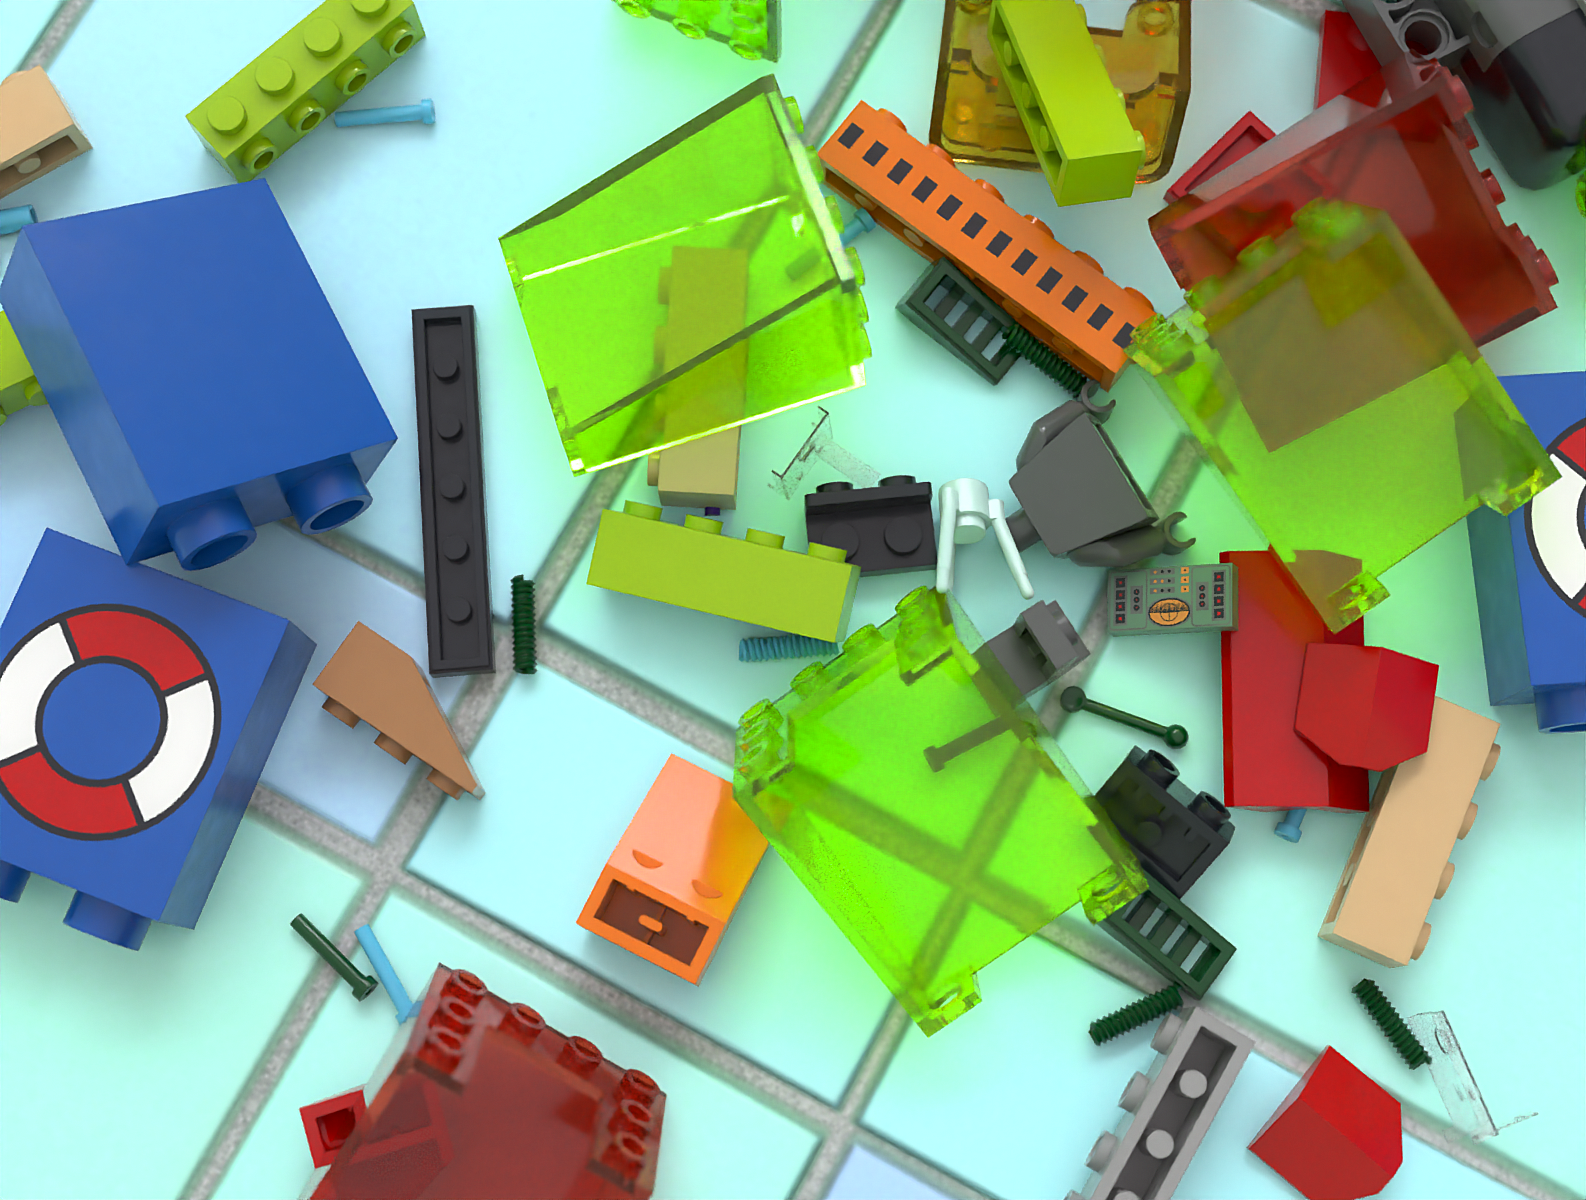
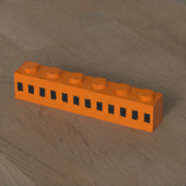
(1008, 256)

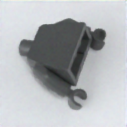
(1083, 494)

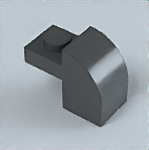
(1039, 647)

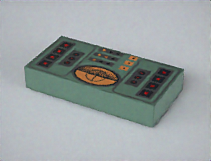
(1172, 600)

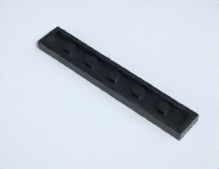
(453, 492)

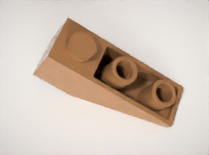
(392, 694)

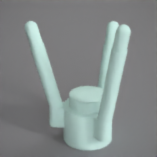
(964, 519)

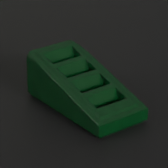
(932, 322)
(1148, 948)

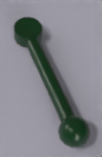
(1074, 699)

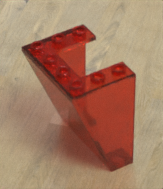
(1387, 145)
(492, 1108)

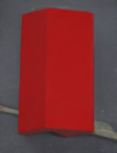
(1261, 667)

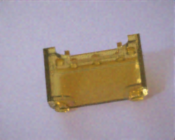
(1146, 59)

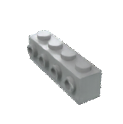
(1166, 1109)

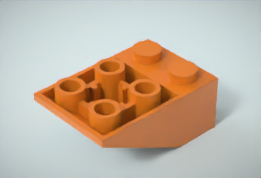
(677, 872)

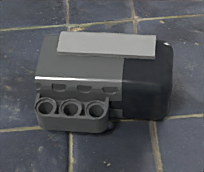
(1517, 64)

